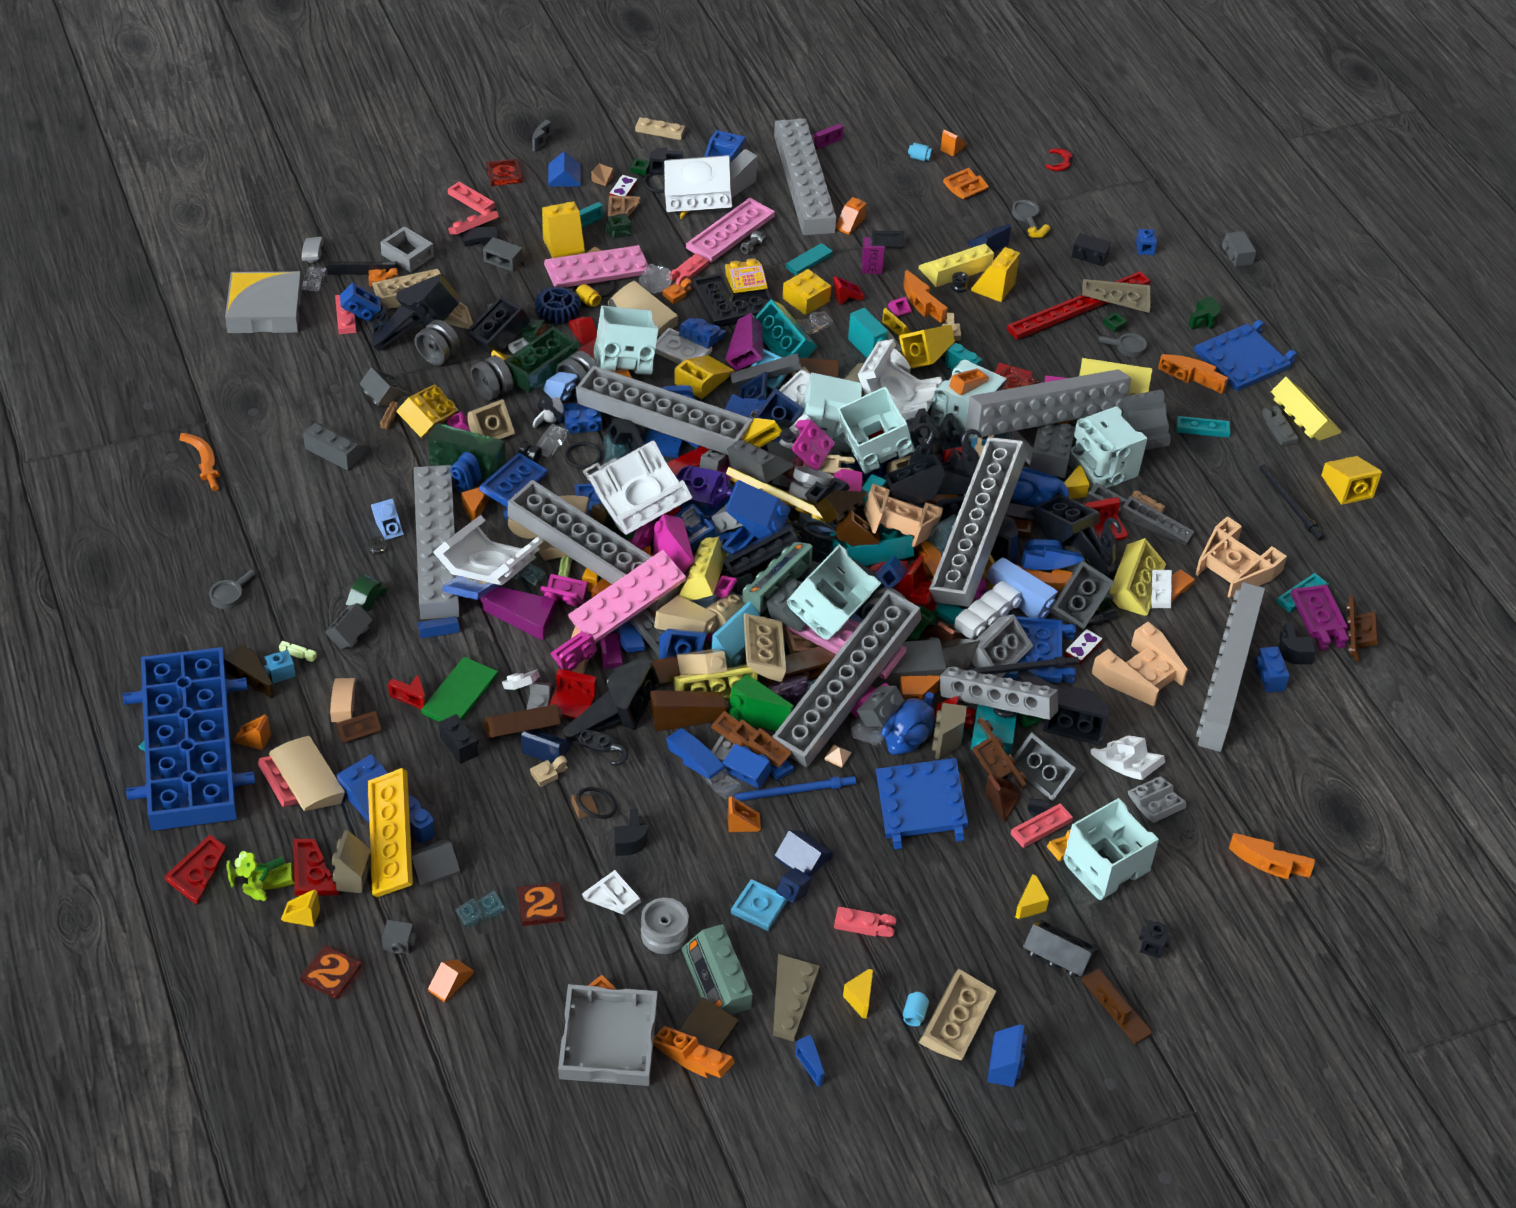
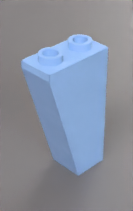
(1035, 594)

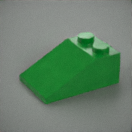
(758, 704)

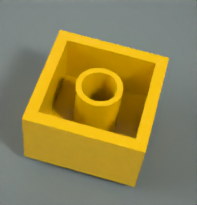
(806, 292)

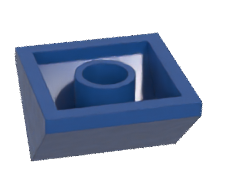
(564, 171)
(679, 642)

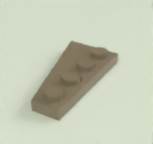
(1124, 294)
(793, 990)

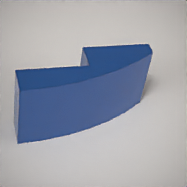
(630, 638)

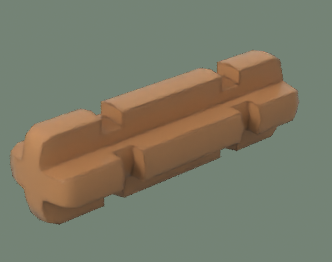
(389, 415)
(1148, 501)

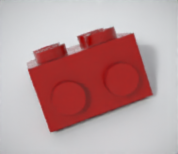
(1108, 509)
(573, 692)

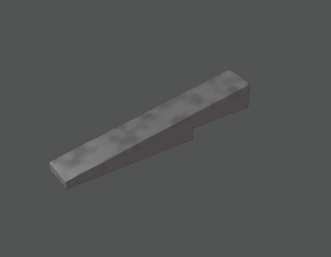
(1143, 515)

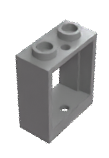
(411, 261)

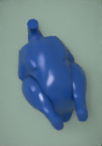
(1036, 487)
(909, 725)

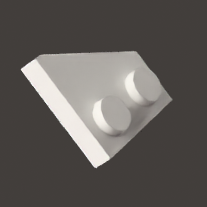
(520, 680)
(612, 894)

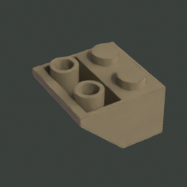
(949, 730)
(351, 863)

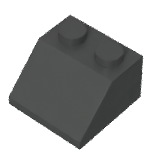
(383, 387)
(779, 608)

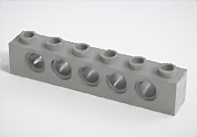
(999, 692)

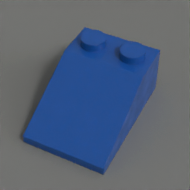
(756, 509)
(355, 782)

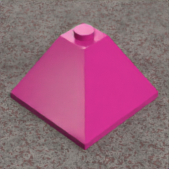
(673, 539)

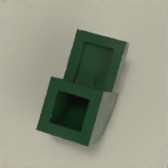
(1206, 314)
(365, 591)
(926, 618)

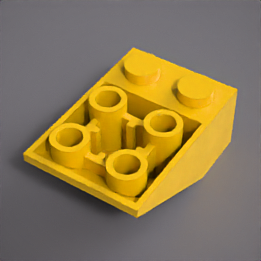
(702, 374)
(426, 410)

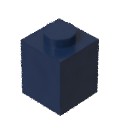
(794, 885)

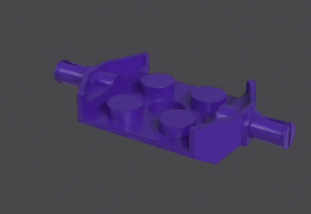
(712, 491)

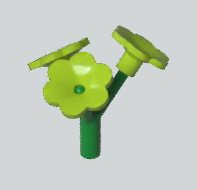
(245, 866)

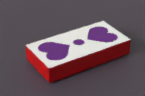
(624, 186)
(1083, 646)

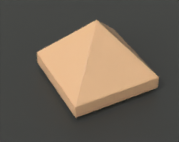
(838, 756)

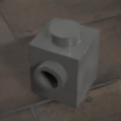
(398, 937)

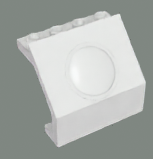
(697, 183)
(905, 390)
(638, 488)
(476, 557)

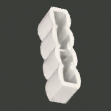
(987, 609)

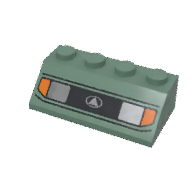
(791, 563)
(717, 970)

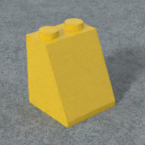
(562, 230)
(999, 276)
(926, 346)
(1351, 479)

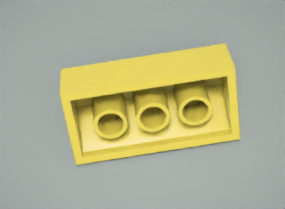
(967, 261)
(1139, 376)
(1304, 410)
(704, 571)
(1134, 577)
(713, 682)

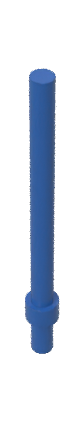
(833, 783)

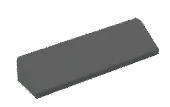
(773, 368)

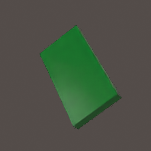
(460, 690)

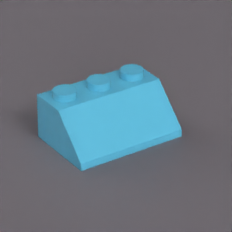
(732, 636)

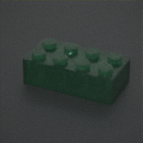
(539, 359)
(449, 443)

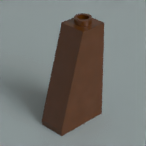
(685, 708)
(522, 720)

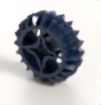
(557, 305)

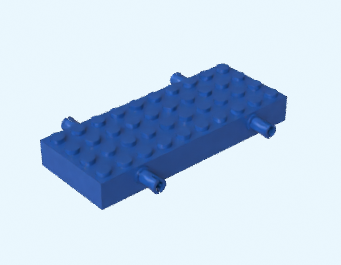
(187, 739)

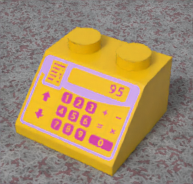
(745, 275)

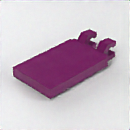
(1321, 615)

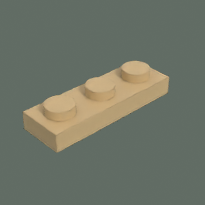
(660, 128)

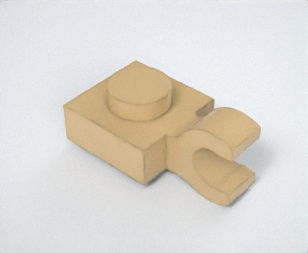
(955, 327)
(547, 772)

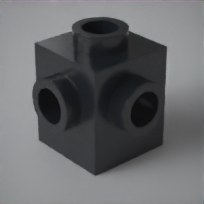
(1154, 938)

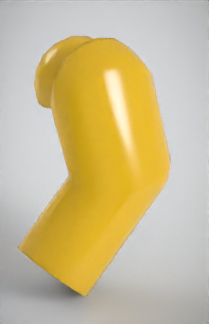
(1034, 233)

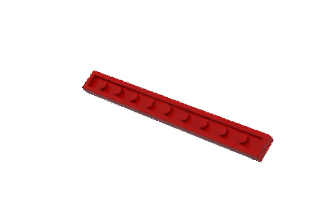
(1065, 310)

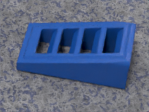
(809, 1057)

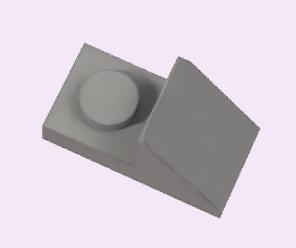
(539, 695)

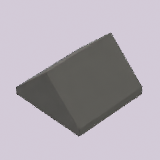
(434, 862)

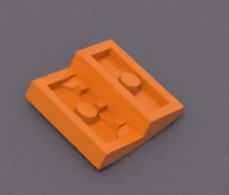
(965, 183)

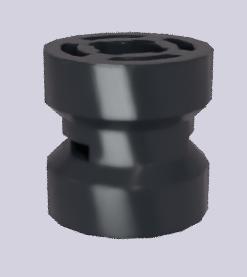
(531, 452)

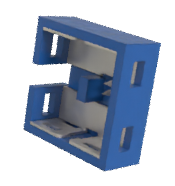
(693, 523)

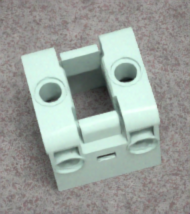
(625, 340)
(948, 401)
(821, 402)
(864, 418)
(1103, 445)
(845, 590)
(1117, 836)

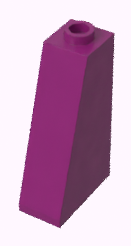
(746, 343)
(521, 609)

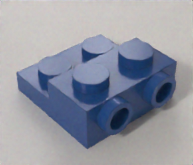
(701, 332)
(581, 418)

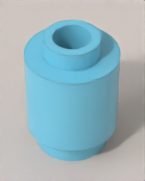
(920, 152)
(915, 1009)

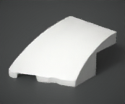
(1129, 757)

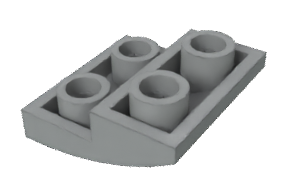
(1156, 799)

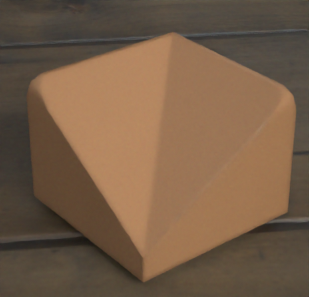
(602, 174)

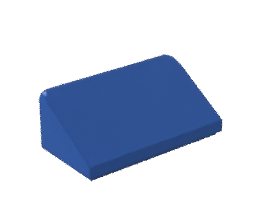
(438, 627)

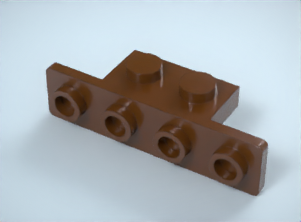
(1363, 629)
(993, 757)
(1116, 1006)

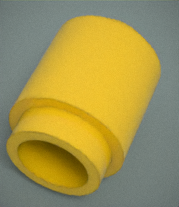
(588, 295)

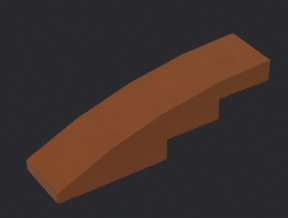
(757, 740)

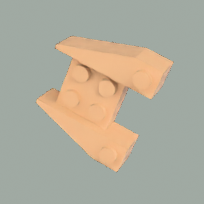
(900, 515)
(1236, 561)
(1145, 672)

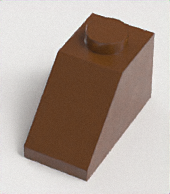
(856, 531)

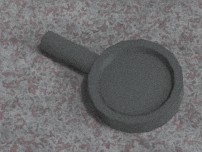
(1026, 211)
(1128, 344)
(229, 593)

